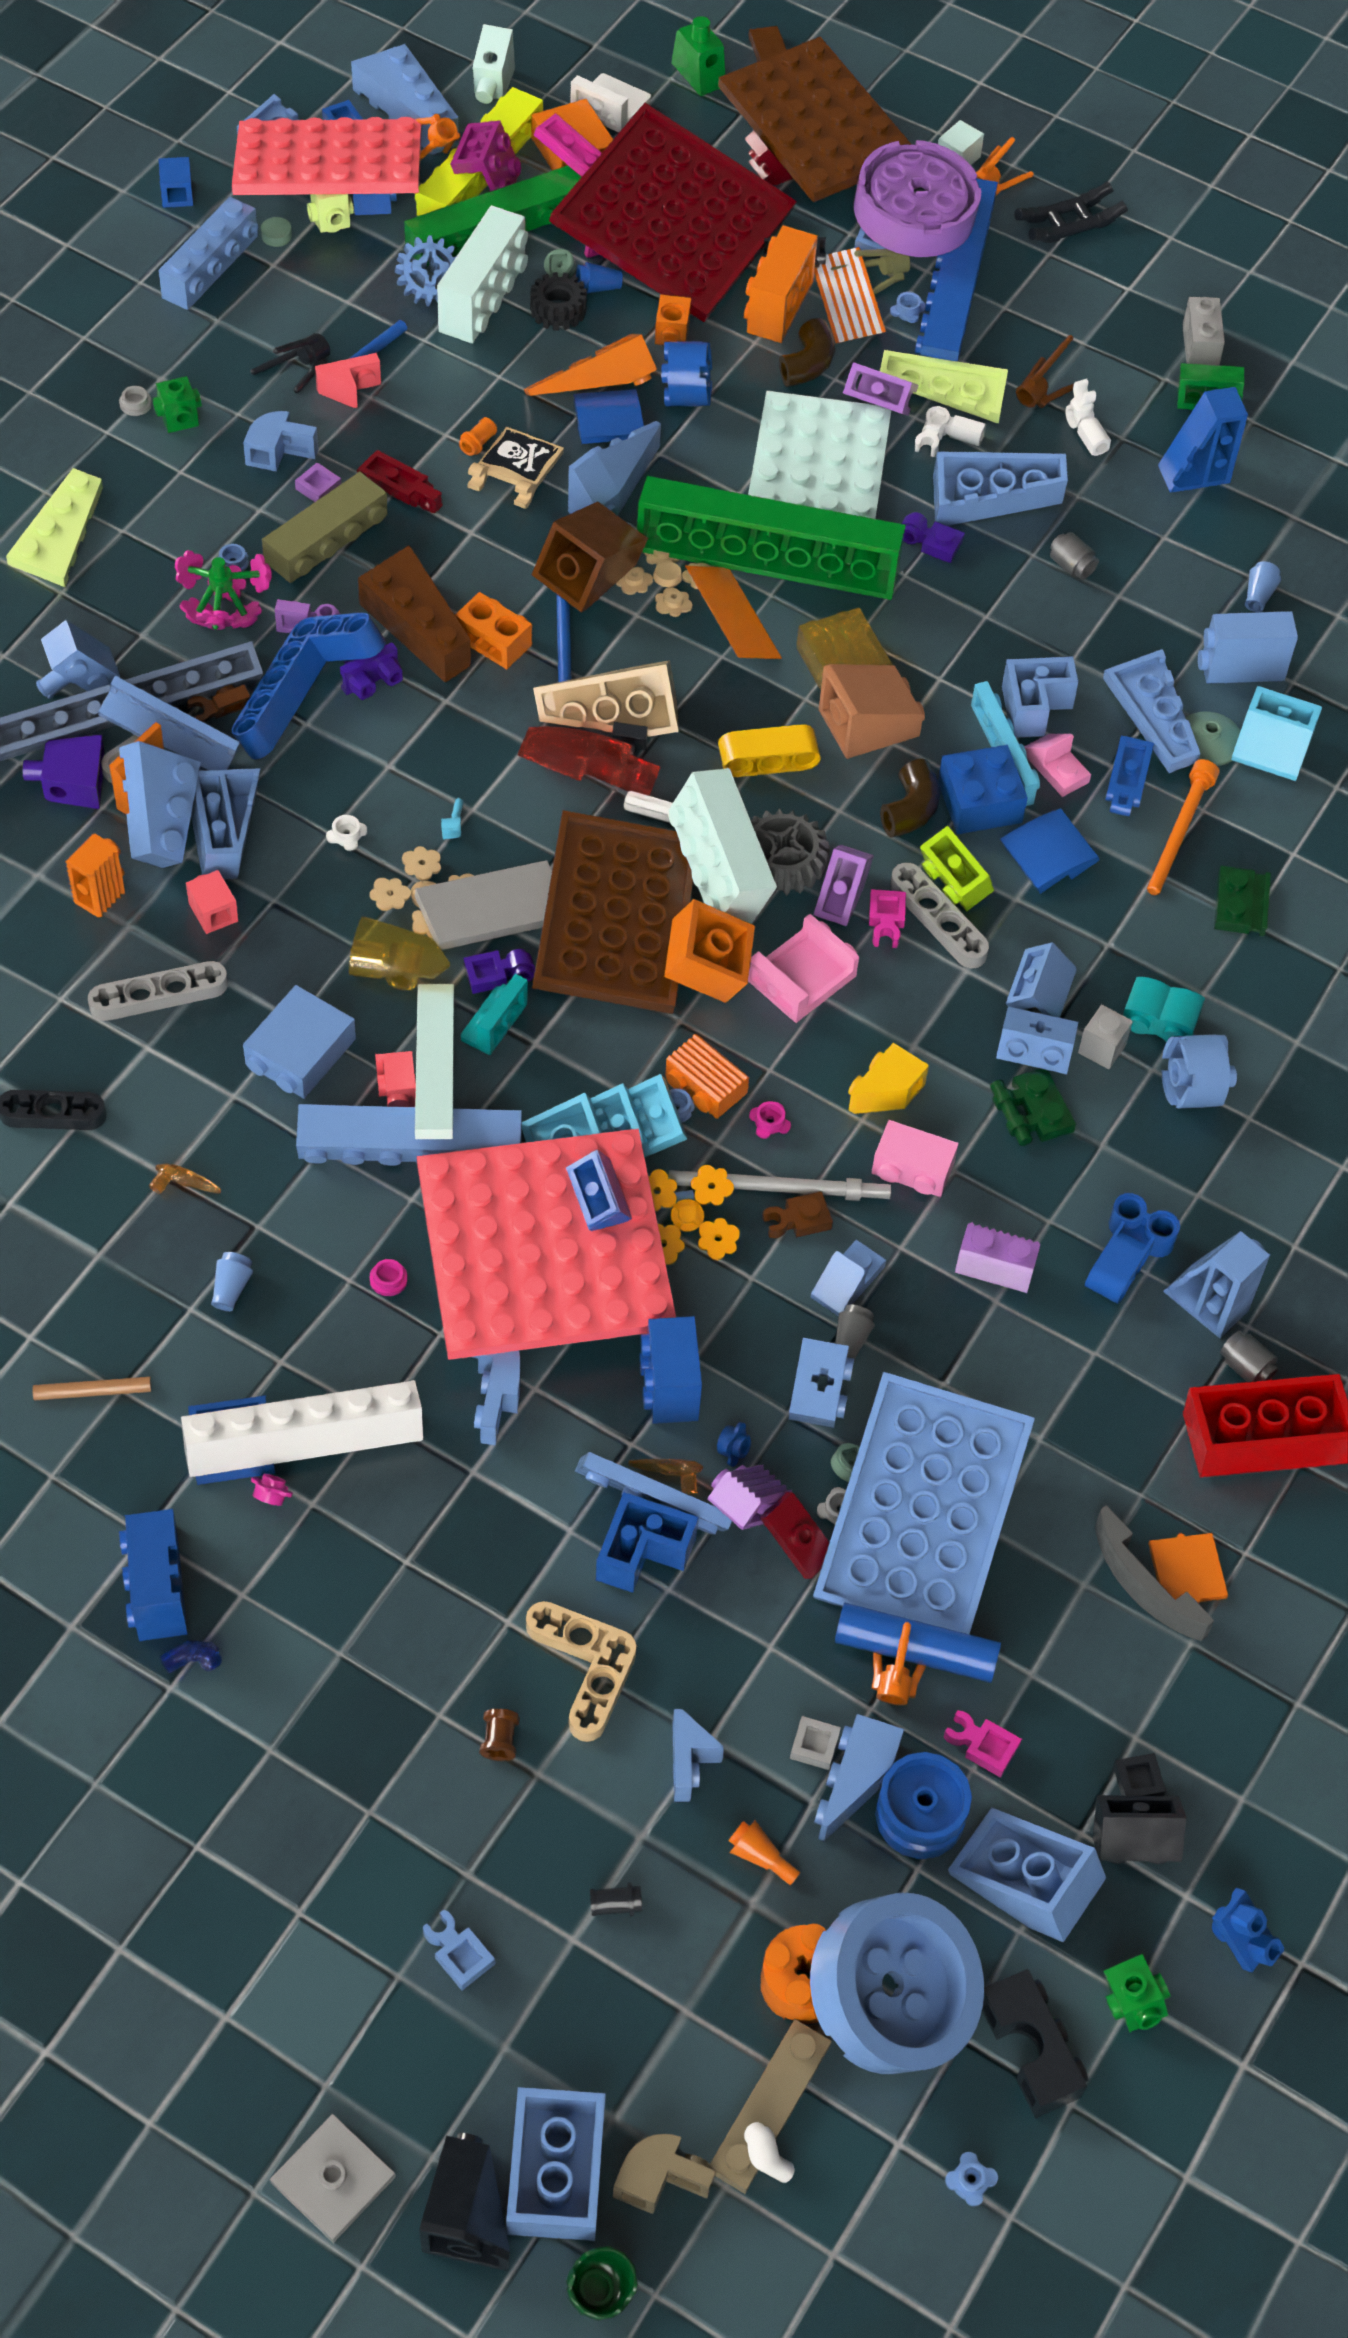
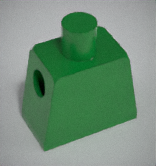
(699, 56)

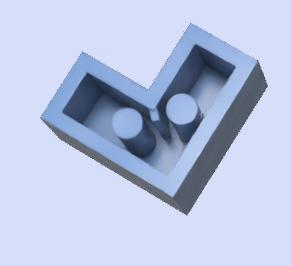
(1034, 688)

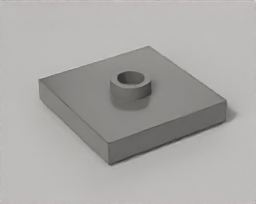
(332, 2178)

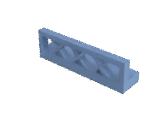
(181, 733)

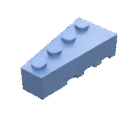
(995, 484)

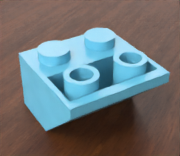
(1276, 733)

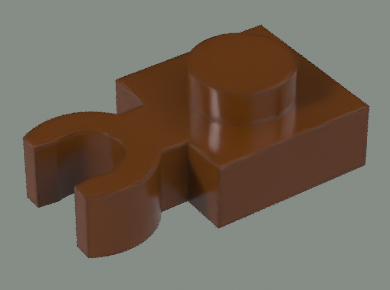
(803, 1214)

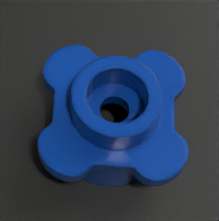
(734, 1443)

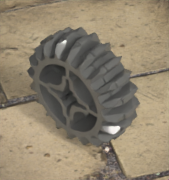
(783, 845)

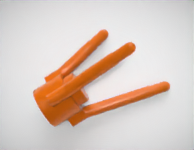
(441, 133)
(990, 172)
(894, 1683)

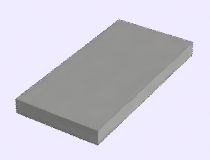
(486, 905)

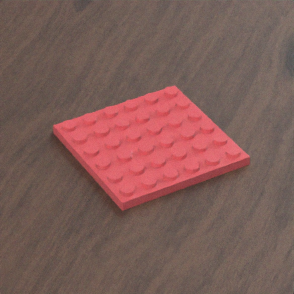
(518, 1254)

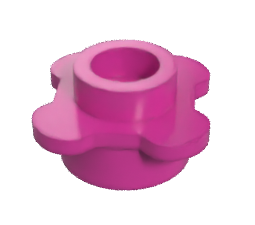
(773, 1111)
(270, 1489)

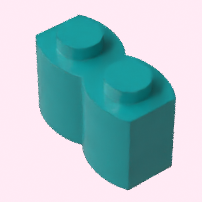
(1163, 1009)

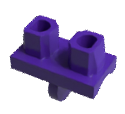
(361, 674)

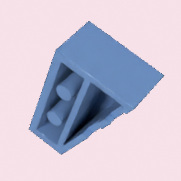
(160, 802)
(223, 817)
(1221, 1283)

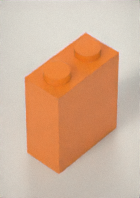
(582, 119)

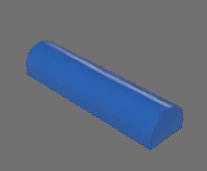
(927, 1644)

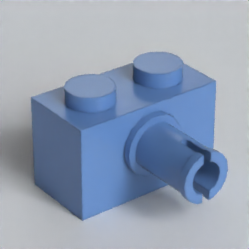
(76, 660)

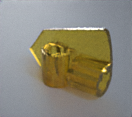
(394, 953)

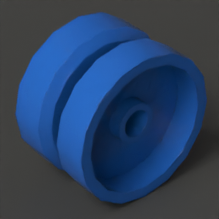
(923, 1805)

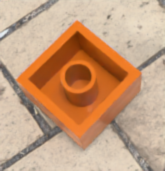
(709, 951)

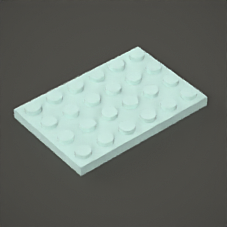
(821, 453)

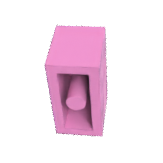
(914, 1158)

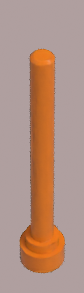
(1202, 777)

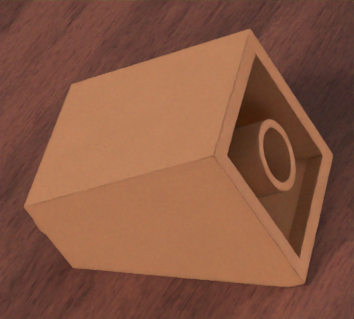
(868, 707)

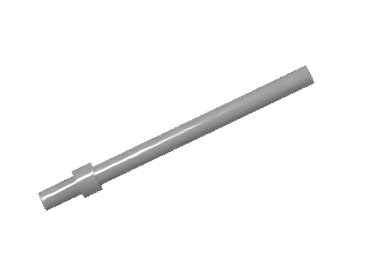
(852, 1188)

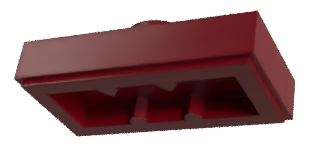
(797, 1534)

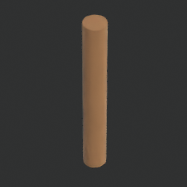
(92, 1388)

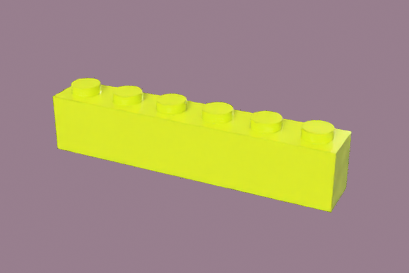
(445, 187)

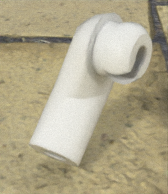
(765, 2154)

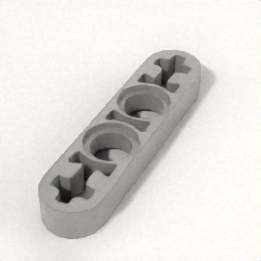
(943, 912)
(159, 995)

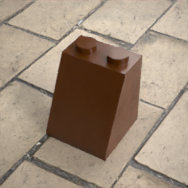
(588, 554)

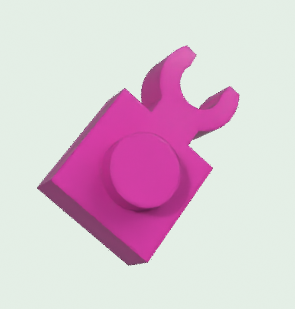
(887, 915)
(988, 1746)

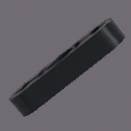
(63, 1120)

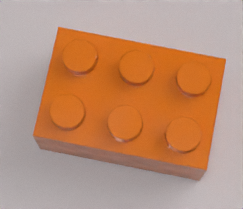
(780, 283)

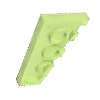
(951, 383)
(54, 535)

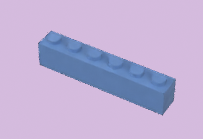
(389, 1133)

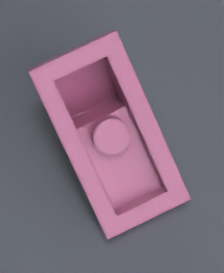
(1057, 764)

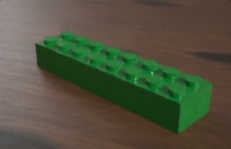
(771, 537)

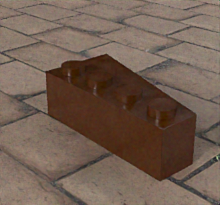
(416, 613)

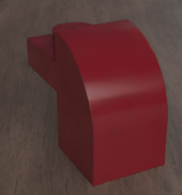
(765, 162)

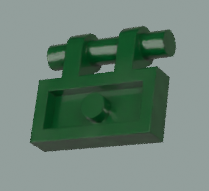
(1042, 1103)

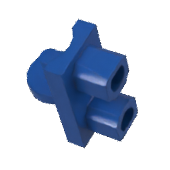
(1246, 1932)

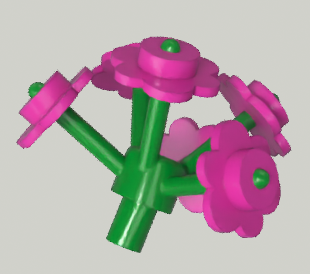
(225, 583)

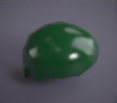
(601, 2283)

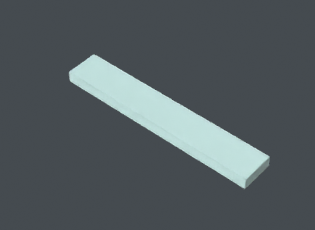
(434, 1062)

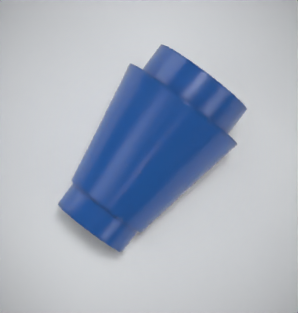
(598, 277)

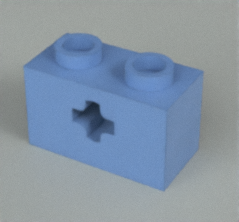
(1037, 1040)
(825, 1360)

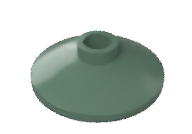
(1215, 736)

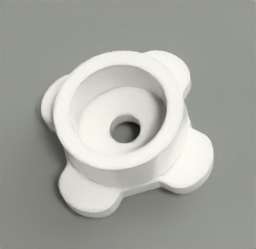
(346, 824)

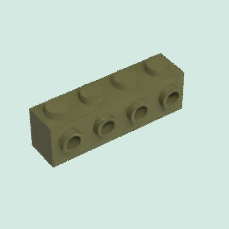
(325, 527)

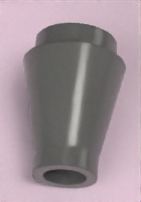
(854, 1328)

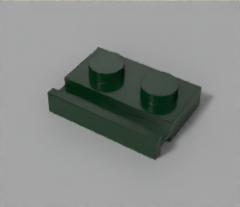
(1242, 900)

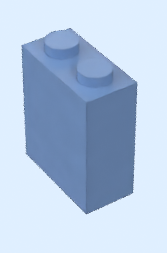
(1248, 647)
(299, 1042)

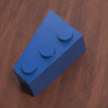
(1207, 443)
(153, 1575)

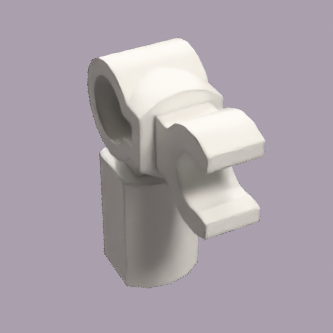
(1081, 415)
(940, 423)

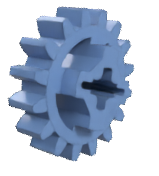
(416, 269)

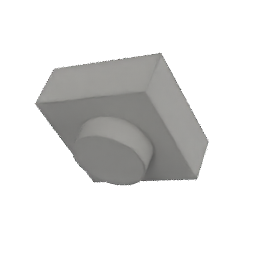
(815, 1743)

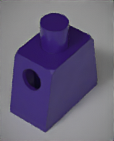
(70, 771)

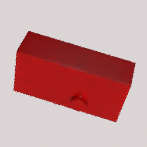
(1268, 1425)

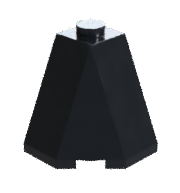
(464, 2207)

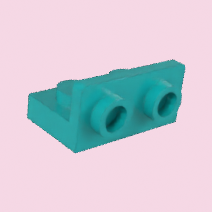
(496, 1015)

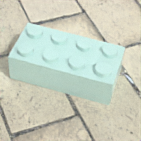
(482, 274)
(721, 845)

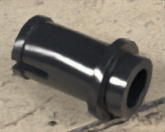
(616, 1900)

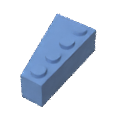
(400, 88)

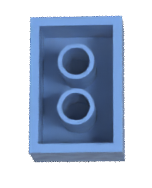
(555, 2164)

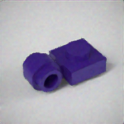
(938, 541)
(488, 970)

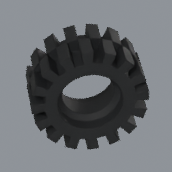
(558, 289)

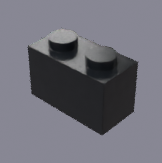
(1139, 1828)

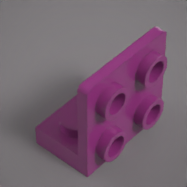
(488, 150)

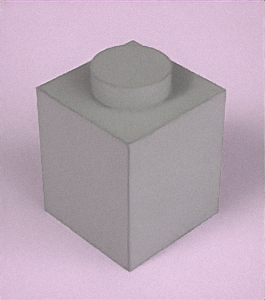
(1105, 1036)

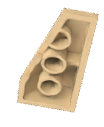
(629, 695)

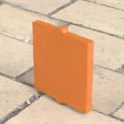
(1189, 1566)

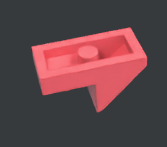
(344, 377)

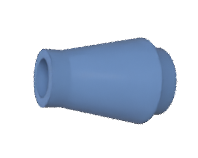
(1262, 583)
(230, 1279)

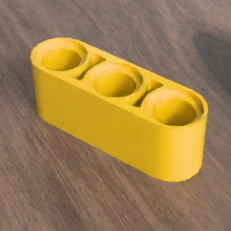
(769, 750)

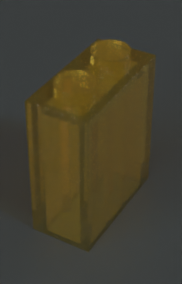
(839, 640)

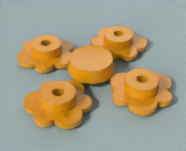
(688, 1214)

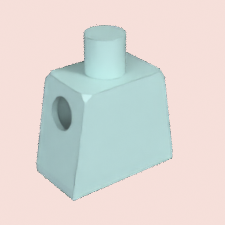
(493, 77)

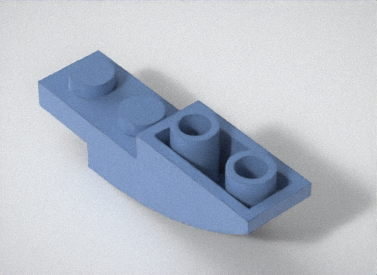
(502, 1392)

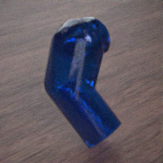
(190, 1651)

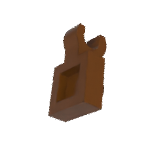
(226, 701)

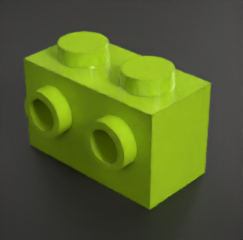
(956, 868)

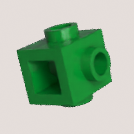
(177, 404)
(1136, 1994)

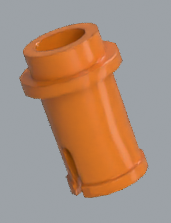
(472, 441)

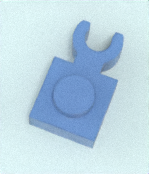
(461, 1954)

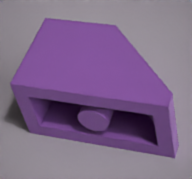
(843, 884)

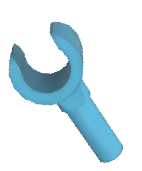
(452, 826)

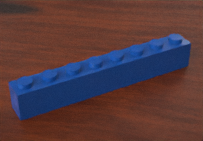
(955, 287)

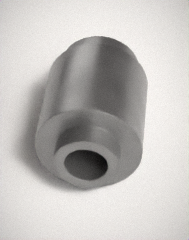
(1074, 555)
(1249, 1358)

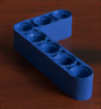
(295, 670)

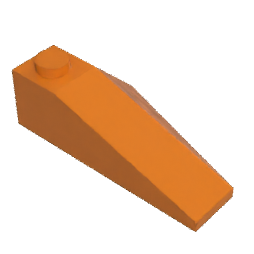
(614, 364)

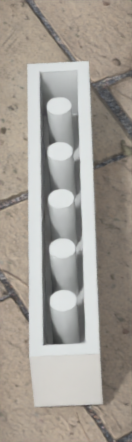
(302, 1428)

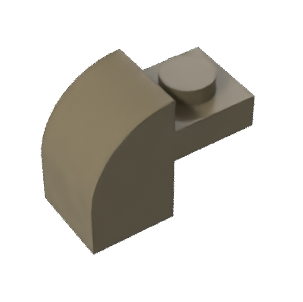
(652, 2165)

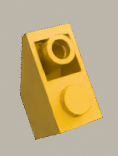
(890, 1082)

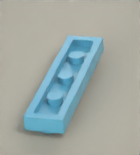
(1000, 732)

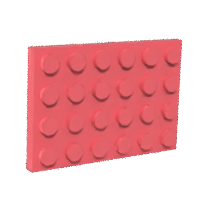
(327, 156)

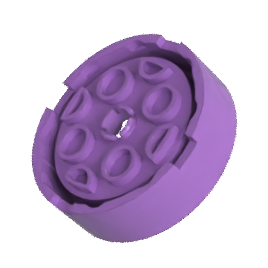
(922, 221)

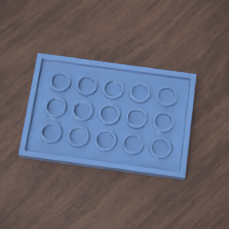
(924, 1505)

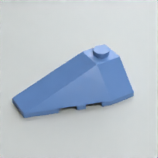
(612, 472)

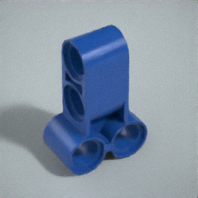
(1131, 1245)

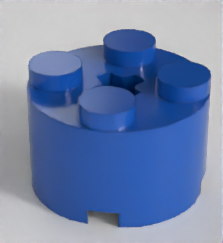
(687, 374)

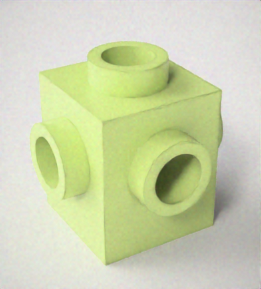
(330, 211)

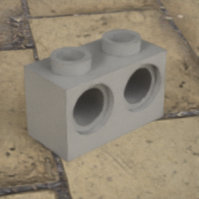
(1203, 331)

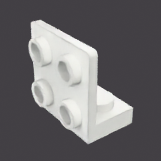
(610, 99)

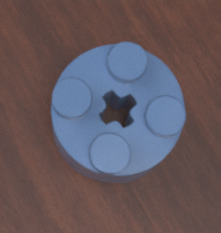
(1197, 1071)

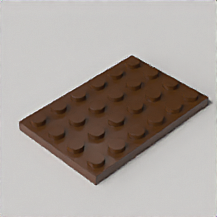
(811, 115)
(612, 912)

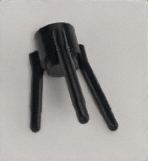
(309, 350)

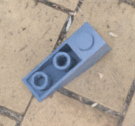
(868, 1756)

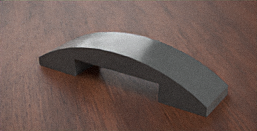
(1180, 1614)

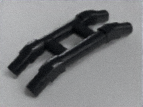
(1080, 206)

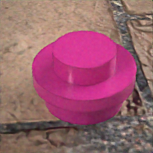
(388, 1277)

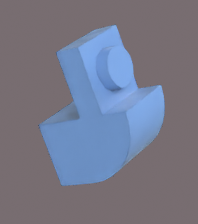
(273, 436)

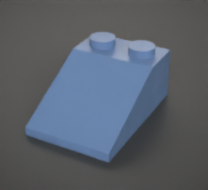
(1030, 1872)

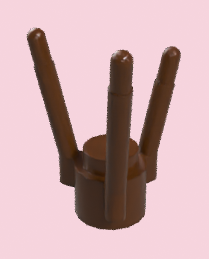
(1035, 386)

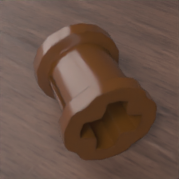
(499, 1734)

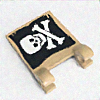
(517, 460)

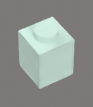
(964, 141)

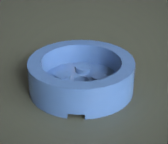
(935, 1974)

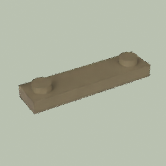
(771, 2101)

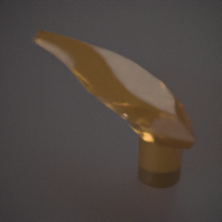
(182, 1176)
(673, 1467)

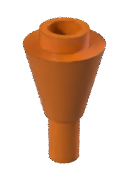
(756, 1847)

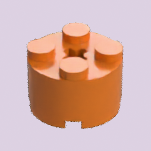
(781, 1987)

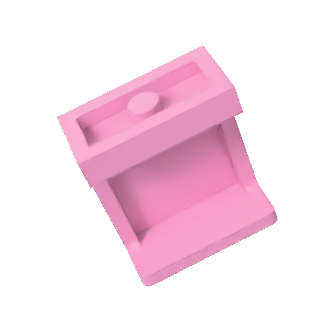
(804, 969)

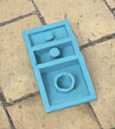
(617, 1109)

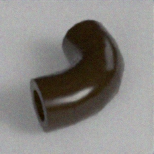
(813, 359)
(918, 804)

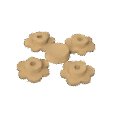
(667, 575)
(394, 894)

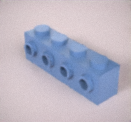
(208, 253)

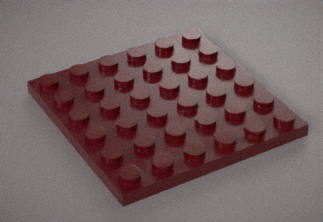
(673, 211)

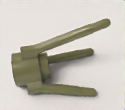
(889, 263)

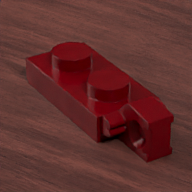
(401, 481)

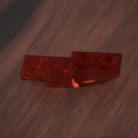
(581, 752)

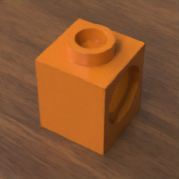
(672, 319)

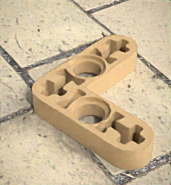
(597, 1652)

